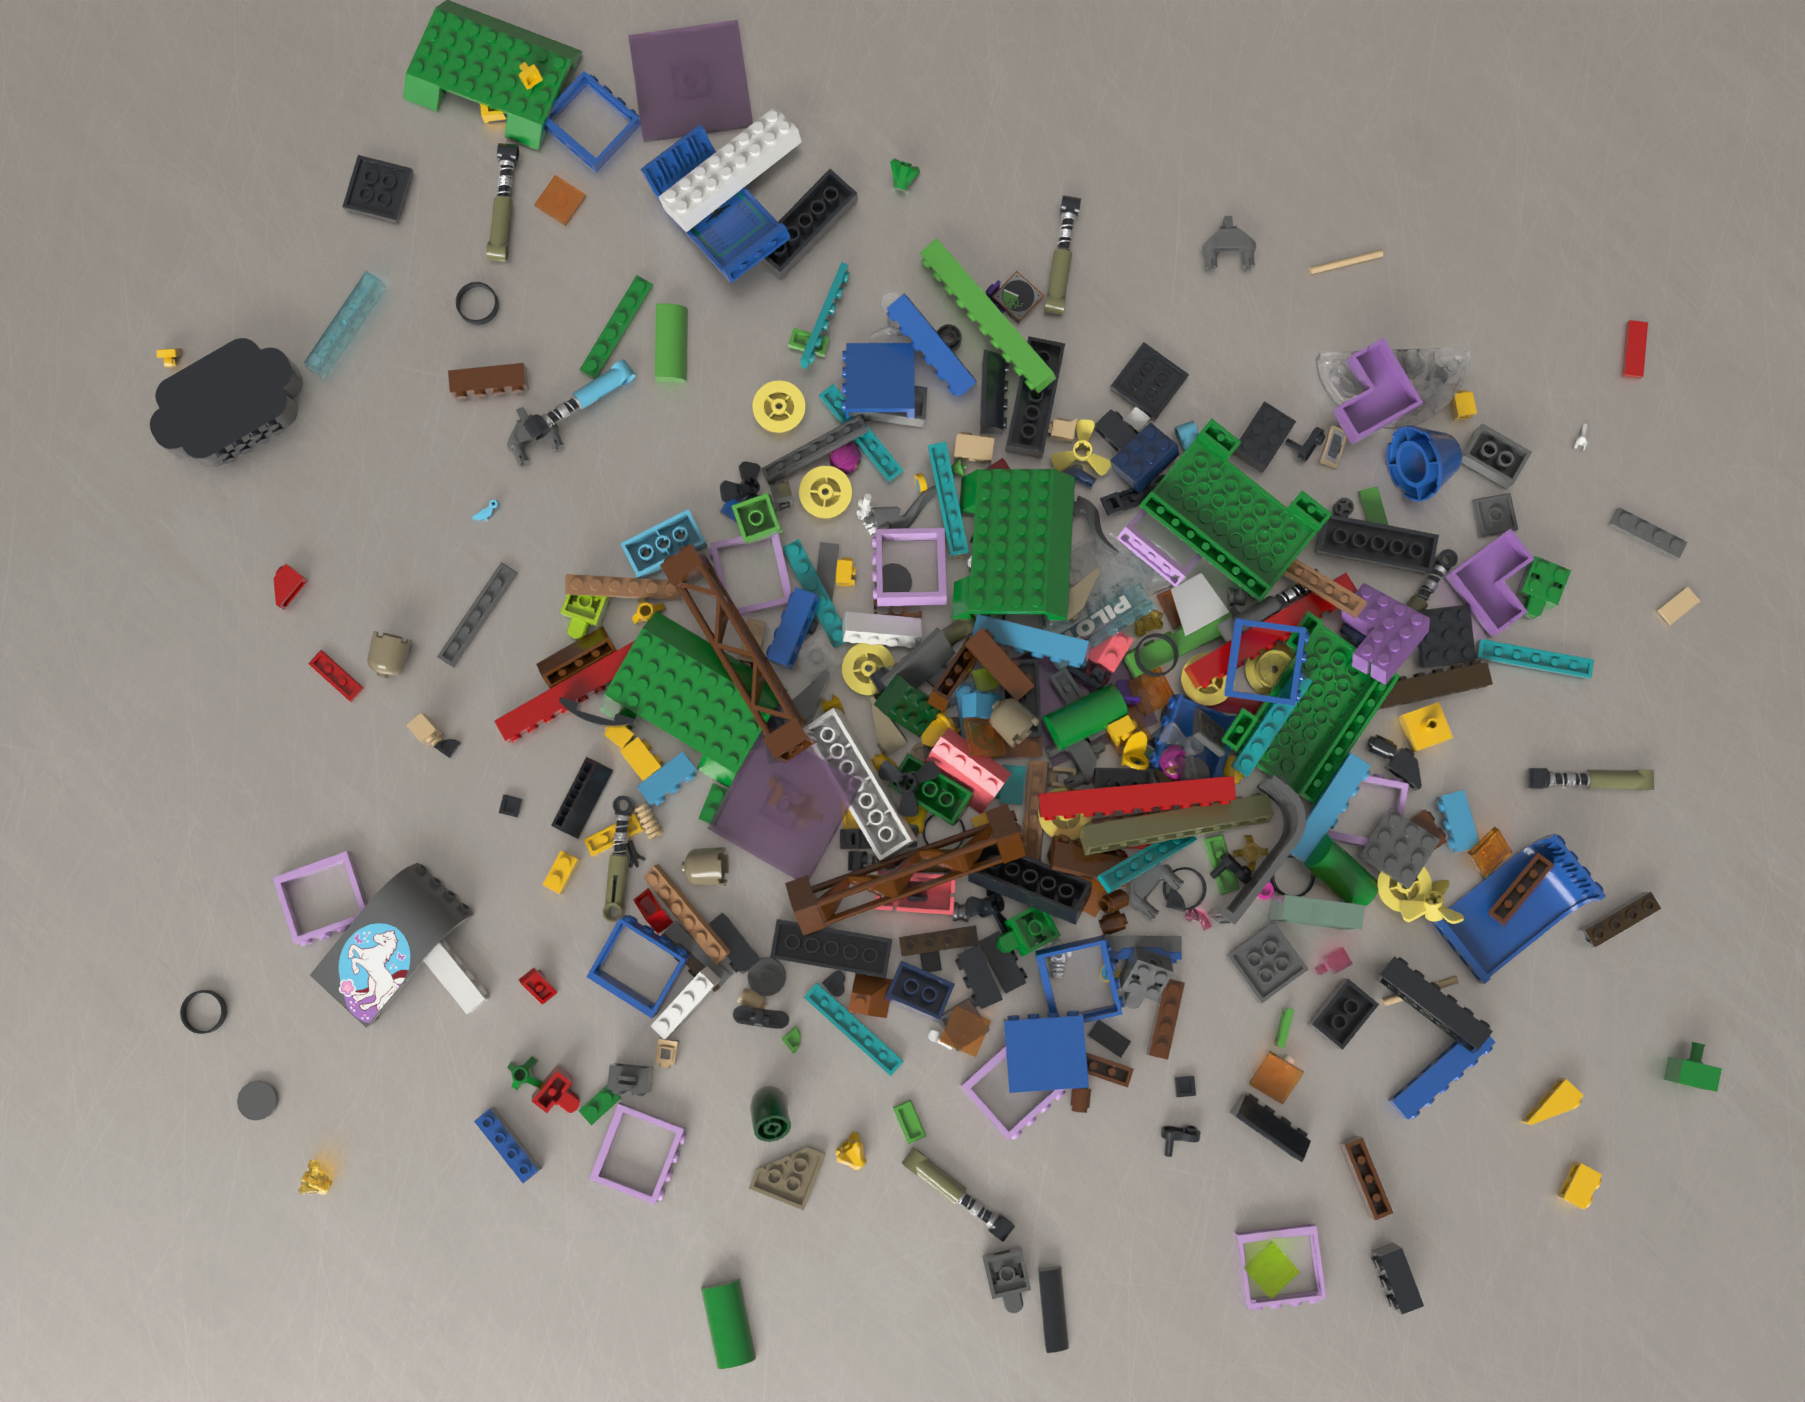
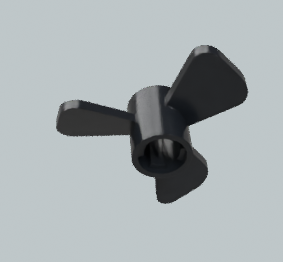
(746, 488)
(908, 805)
(986, 907)

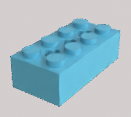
(651, 540)

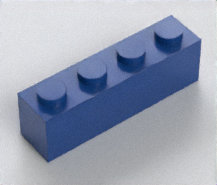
(793, 628)

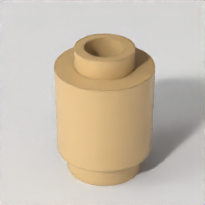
(752, 999)

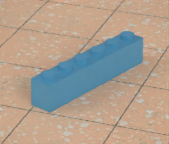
(1036, 641)
(1331, 803)

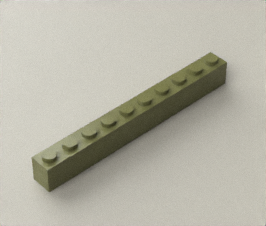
(1175, 824)

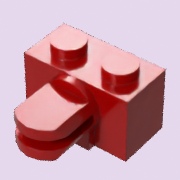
(555, 1091)

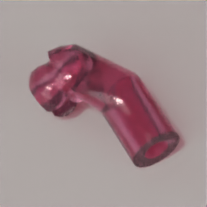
(1198, 915)

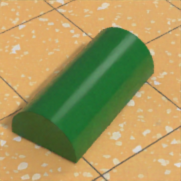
(1085, 716)
(939, 795)
(1341, 873)
(728, 1324)

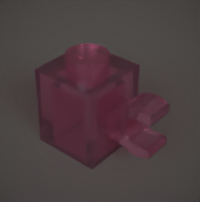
(1334, 961)

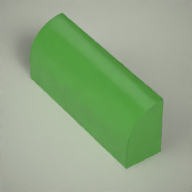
(671, 343)

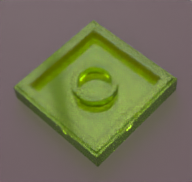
(1271, 1270)

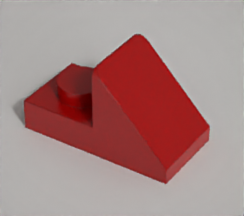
(538, 985)

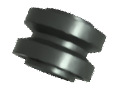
(955, 332)

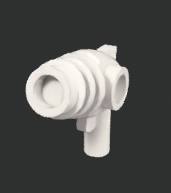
(864, 510)
(1057, 960)

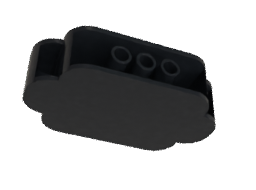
(226, 403)

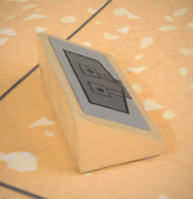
(1333, 447)

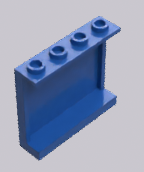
(879, 378)
(1181, 713)
(1046, 1052)

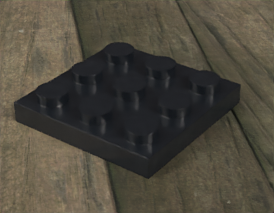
(377, 188)
(1149, 381)
(1449, 637)

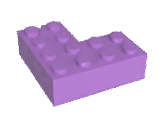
(1386, 392)
(1482, 582)
(1390, 630)

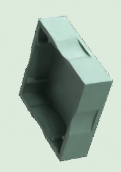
(1316, 912)

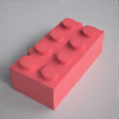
(938, 897)

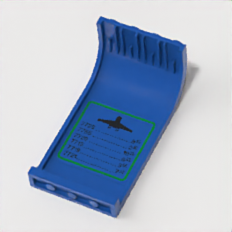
(733, 234)

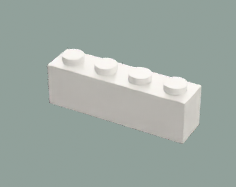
(881, 629)
(455, 978)
(685, 1002)

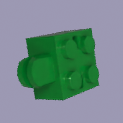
(1543, 586)
(1026, 932)

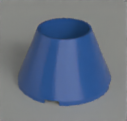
(1422, 461)

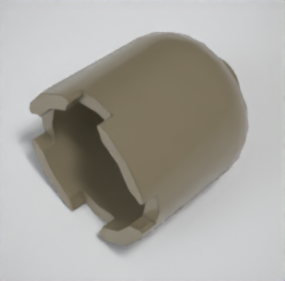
(387, 654)
(1012, 720)
(706, 866)

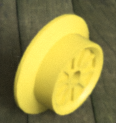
(774, 395)
(821, 480)
(857, 660)
(1259, 669)
(1208, 696)
(1068, 827)
(1393, 893)

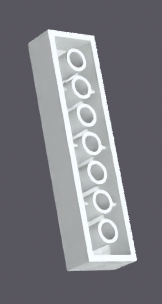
(730, 169)
(873, 804)

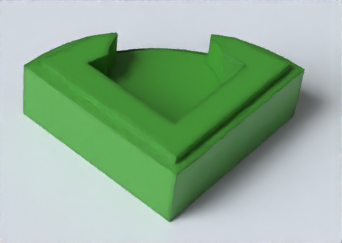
(793, 1039)

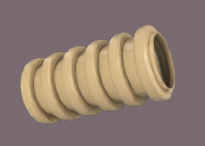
(648, 820)

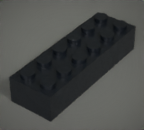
(810, 220)
(1034, 409)
(1377, 544)
(1035, 885)
(832, 949)
(1435, 1005)

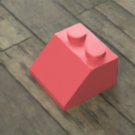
(1111, 651)

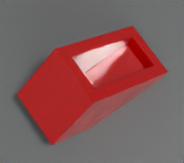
(287, 585)
(653, 911)

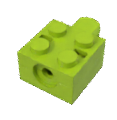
(583, 612)

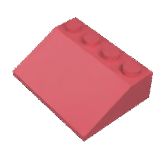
(975, 773)

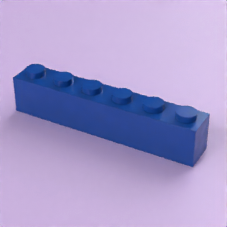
(931, 344)
(1435, 1078)

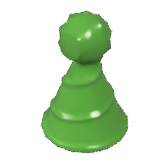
(958, 467)

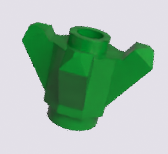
(903, 173)
(524, 1074)

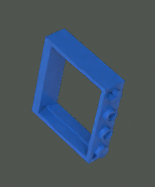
(605, 93)
(1297, 673)
(621, 990)
(1089, 1015)

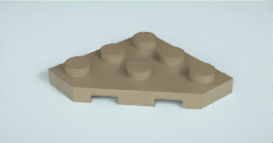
(789, 1177)

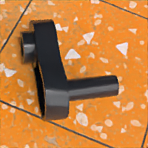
(1305, 451)
(1228, 861)
(1173, 1133)

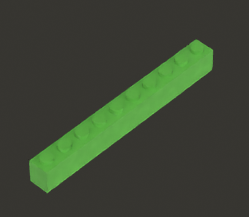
(988, 316)

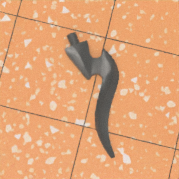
(1086, 507)
(880, 515)

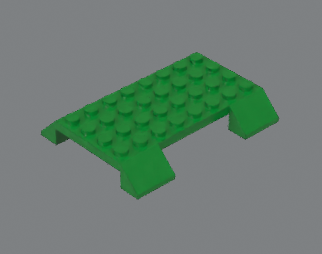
(481, 62)
(1230, 515)
(1017, 543)
(687, 692)
(1325, 718)

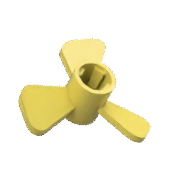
(1064, 459)
(1431, 906)

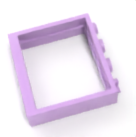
(1152, 554)
(909, 598)
(761, 607)
(1375, 779)
(325, 932)
(1028, 1119)
(672, 1157)
(1275, 1233)

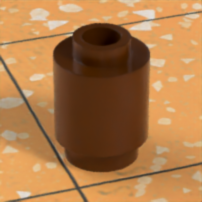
(1114, 901)
(1113, 922)
(1080, 1099)

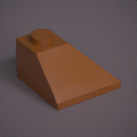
(869, 995)

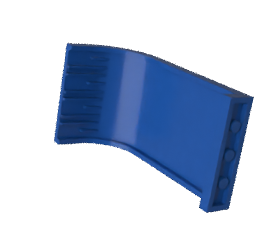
(1487, 945)

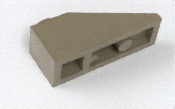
(1079, 594)
(887, 732)

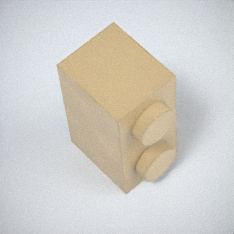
(974, 448)
(425, 730)

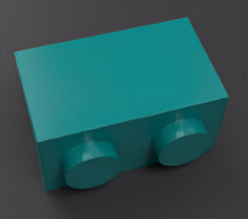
(1013, 788)

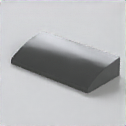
(901, 417)

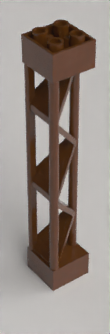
(683, 572)
(816, 913)

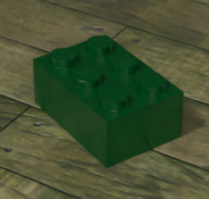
(907, 705)

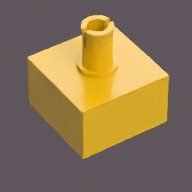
(1425, 727)

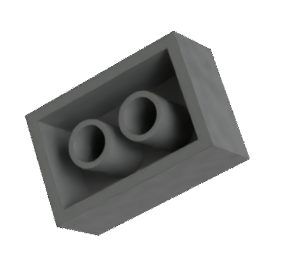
(1495, 456)

